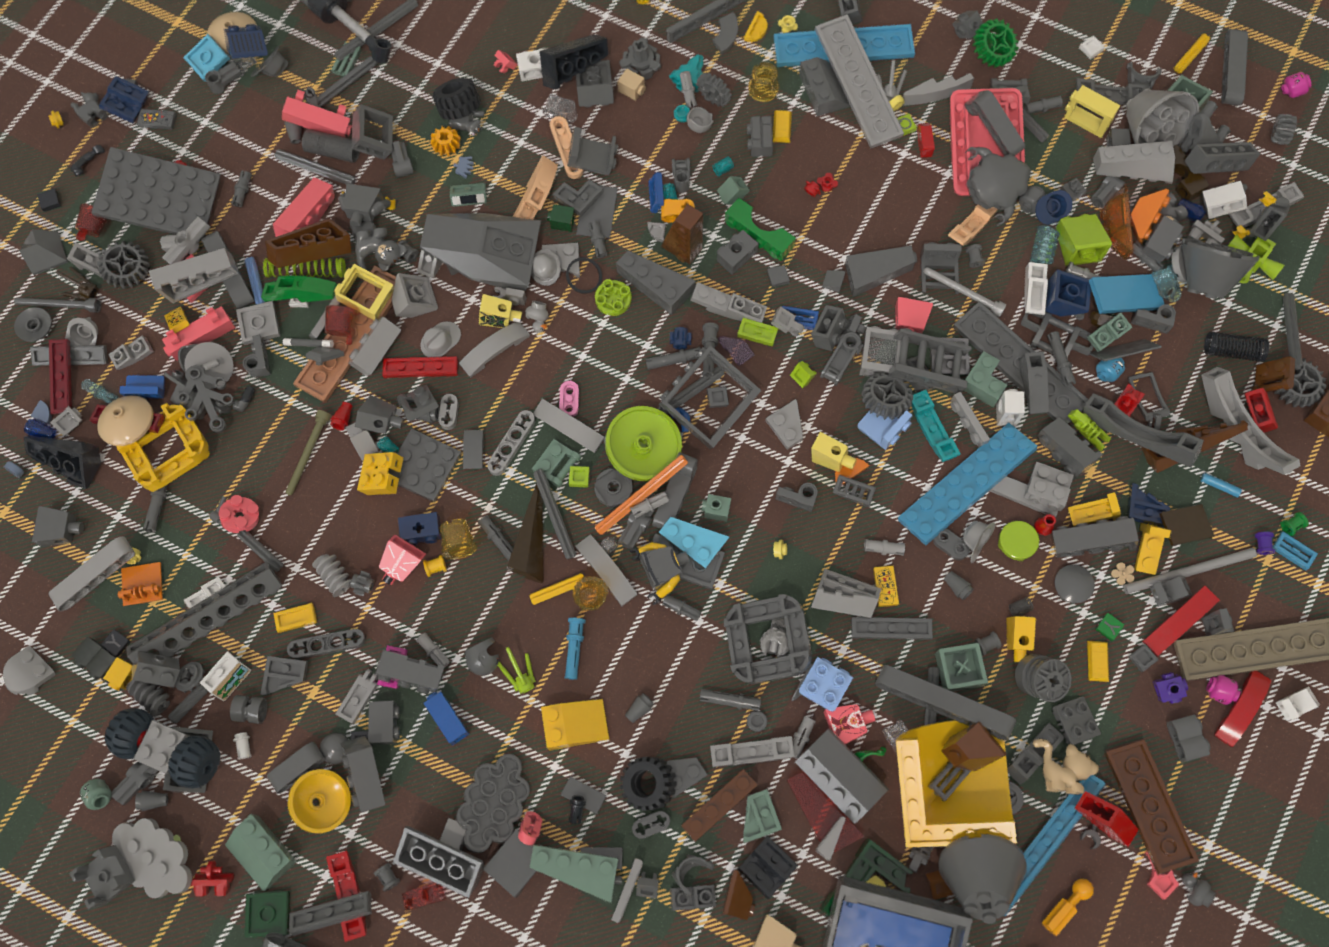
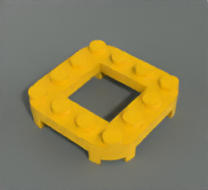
(194, 454)

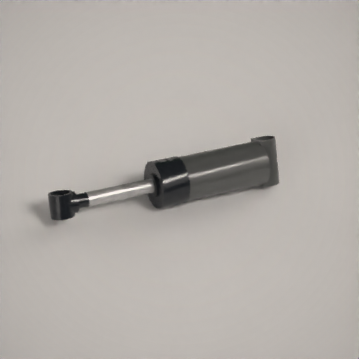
(332, 10)

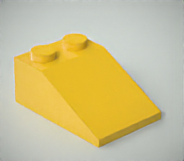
(574, 724)

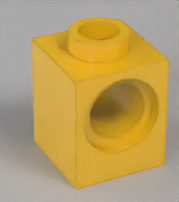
(119, 674)

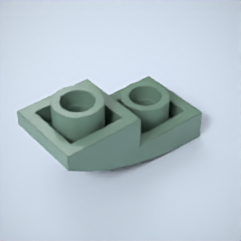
(1109, 332)

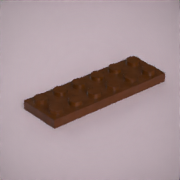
(1151, 807)

